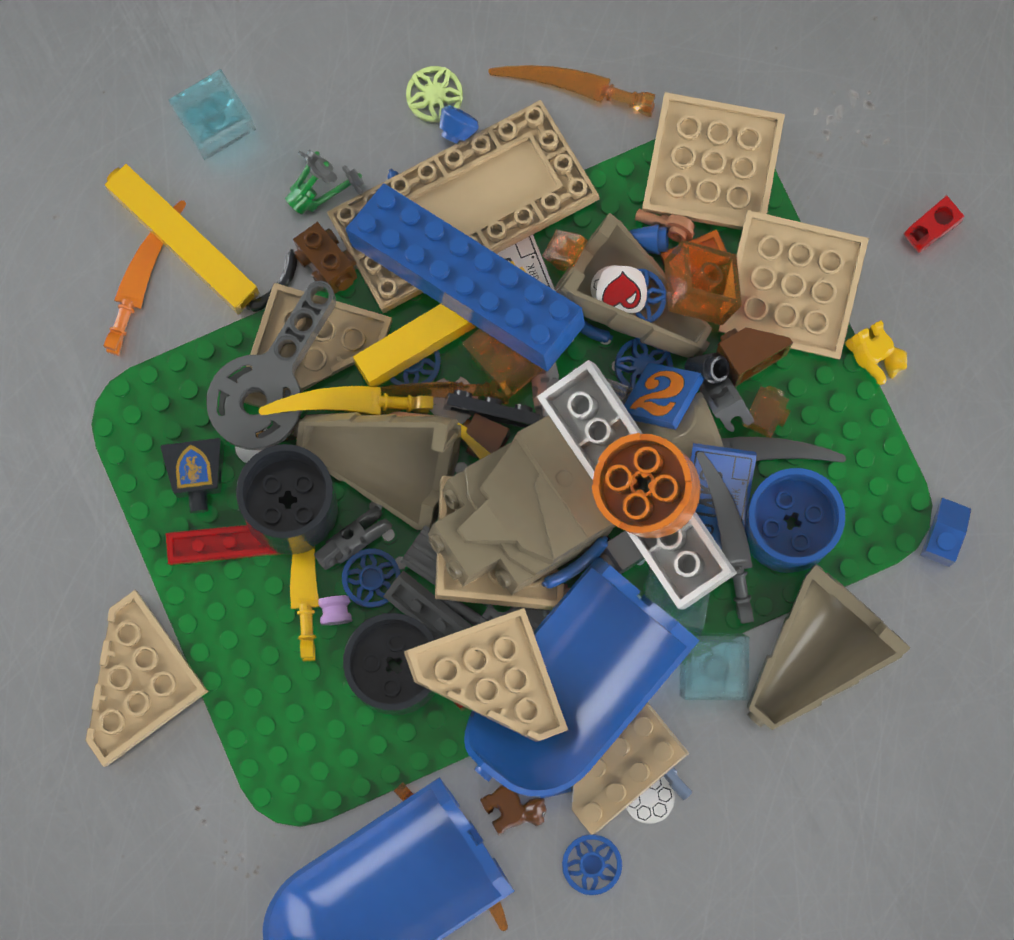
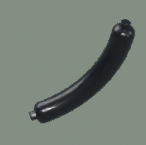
(285, 279)

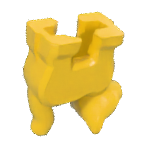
(875, 345)

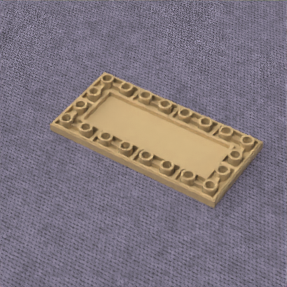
(488, 187)

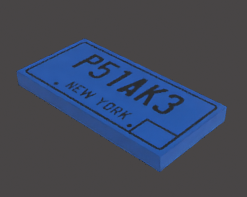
(736, 471)

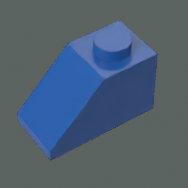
(946, 532)

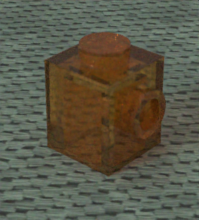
(768, 411)

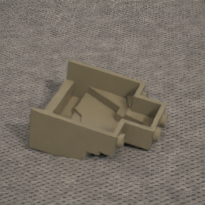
(519, 511)

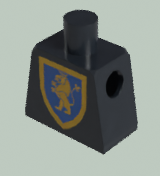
(195, 470)

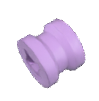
(335, 610)

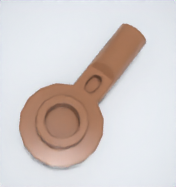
(678, 226)

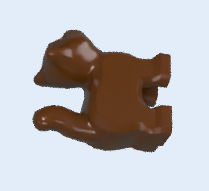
(512, 810)

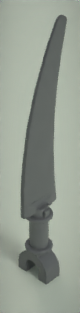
(782, 449)
(732, 536)

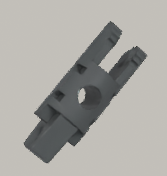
(352, 538)

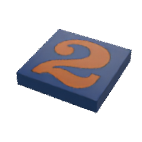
(663, 395)

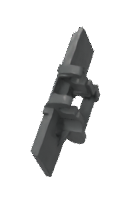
(423, 560)

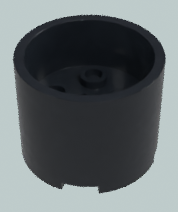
(267, 485)
(367, 663)

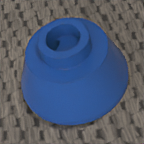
(457, 124)

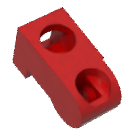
(934, 224)

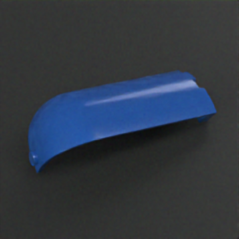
(604, 663)
(397, 878)

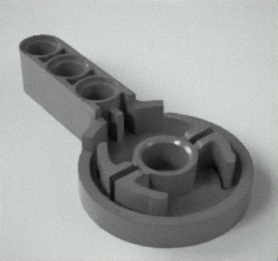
(268, 376)

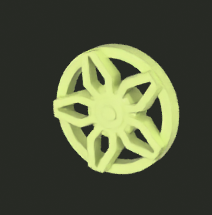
(433, 92)

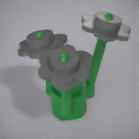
(302, 194)

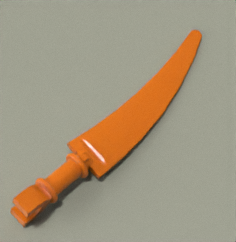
(133, 287)

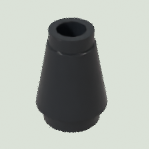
(712, 367)

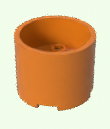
(672, 491)

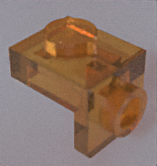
(564, 249)

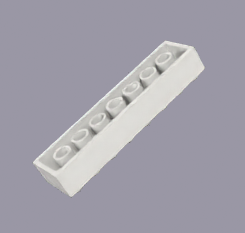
(592, 419)

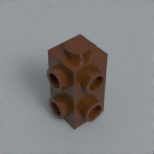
(329, 264)

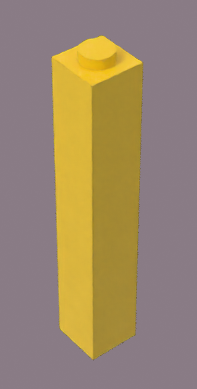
(181, 238)
(411, 344)

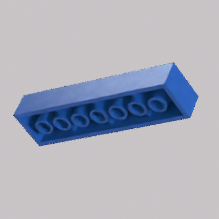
(466, 277)

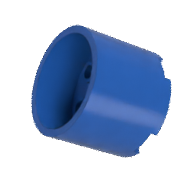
(817, 513)

